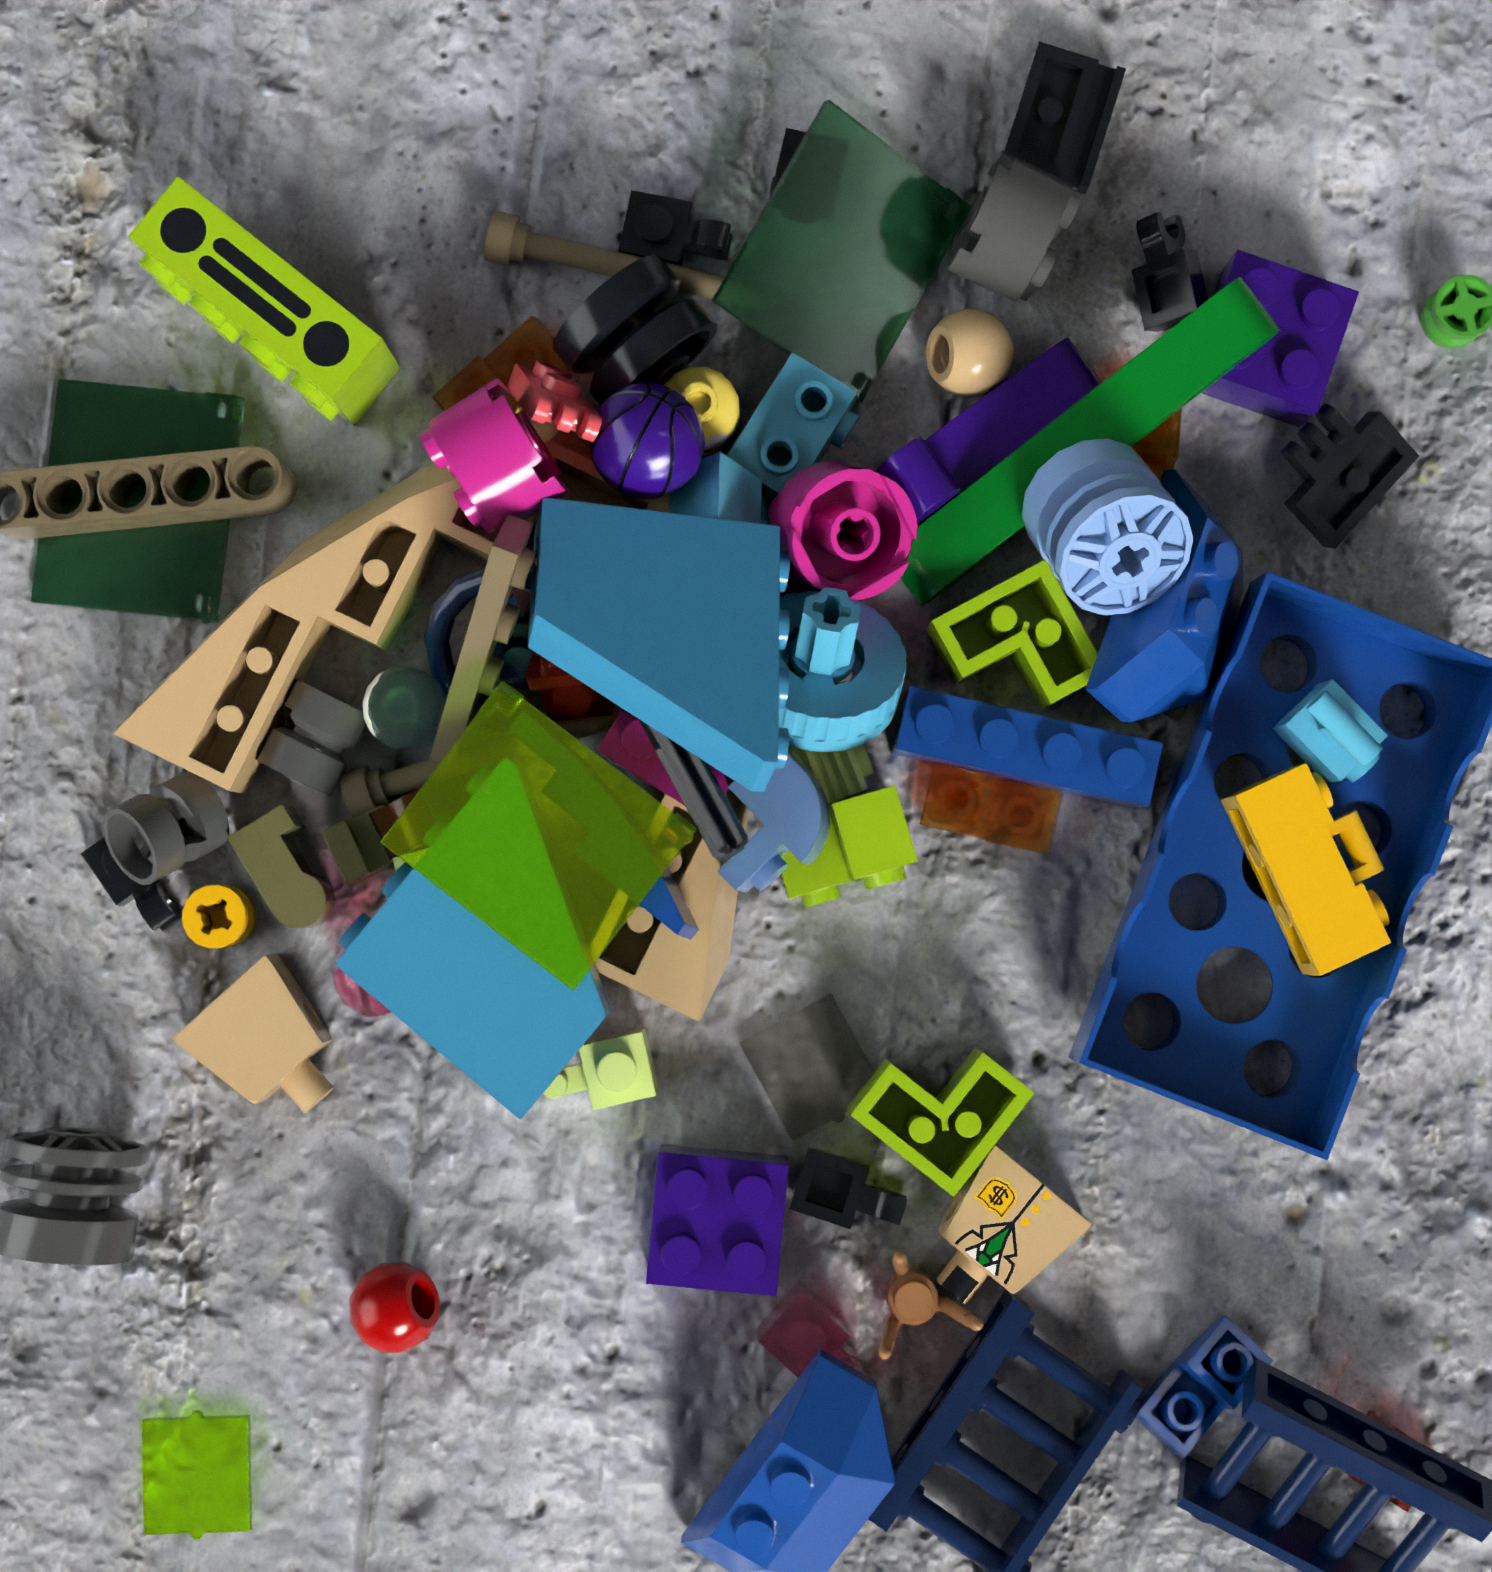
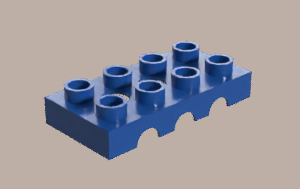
(1408, 791)

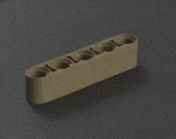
(165, 499)

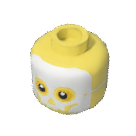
(713, 400)

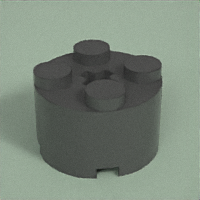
(1011, 227)

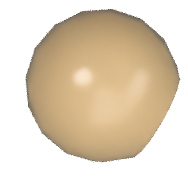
(969, 353)

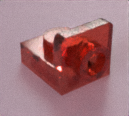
(564, 694)

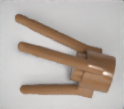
(914, 1301)

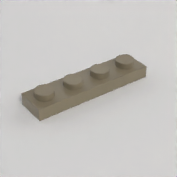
(490, 622)

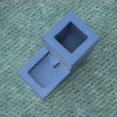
(793, 820)

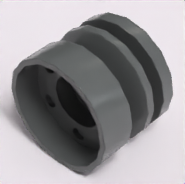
(69, 1197)

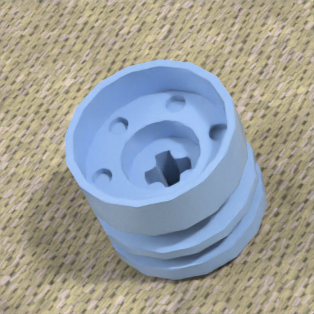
(1106, 527)

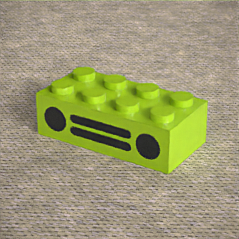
(266, 301)

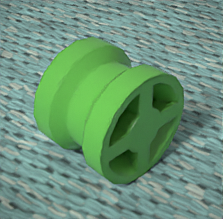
(1470, 303)

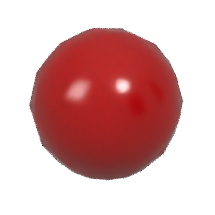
(394, 1307)

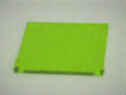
(538, 836)

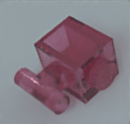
(803, 1326)

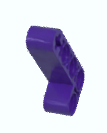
(990, 430)

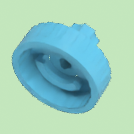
(824, 644)

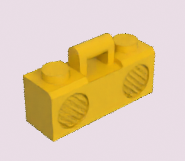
(1298, 865)

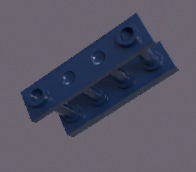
(973, 1387)
(1339, 1438)

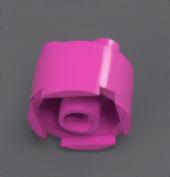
(493, 457)
(874, 539)

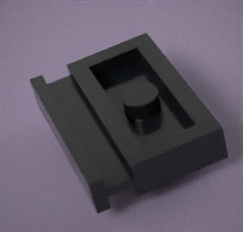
(1064, 114)

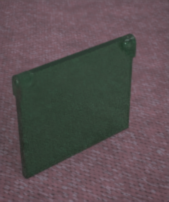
(842, 250)
(145, 569)

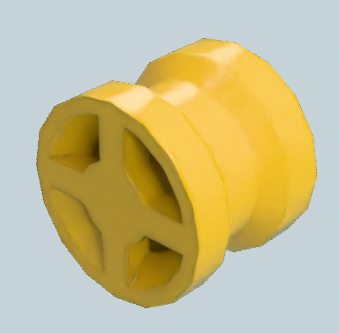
(231, 921)

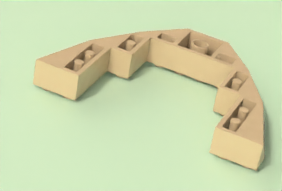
(363, 581)

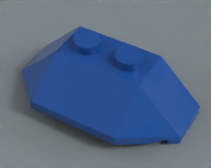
(1174, 645)
(802, 1478)

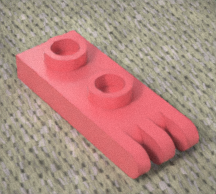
(553, 397)

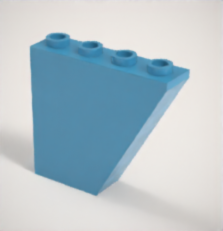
(670, 625)
(470, 990)

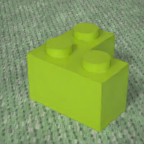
(1021, 619)
(864, 841)
(947, 1132)

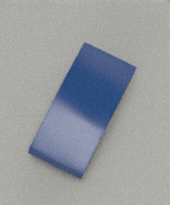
(1199, 1386)

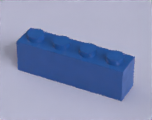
(1027, 748)

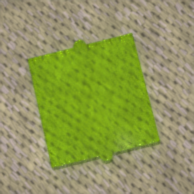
(197, 1474)

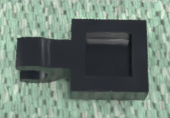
(666, 229)
(1172, 279)
(151, 900)
(835, 1188)

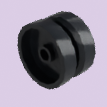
(634, 330)

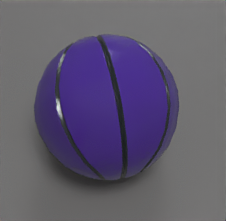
(648, 441)

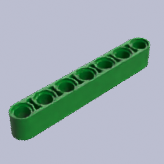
(1118, 409)

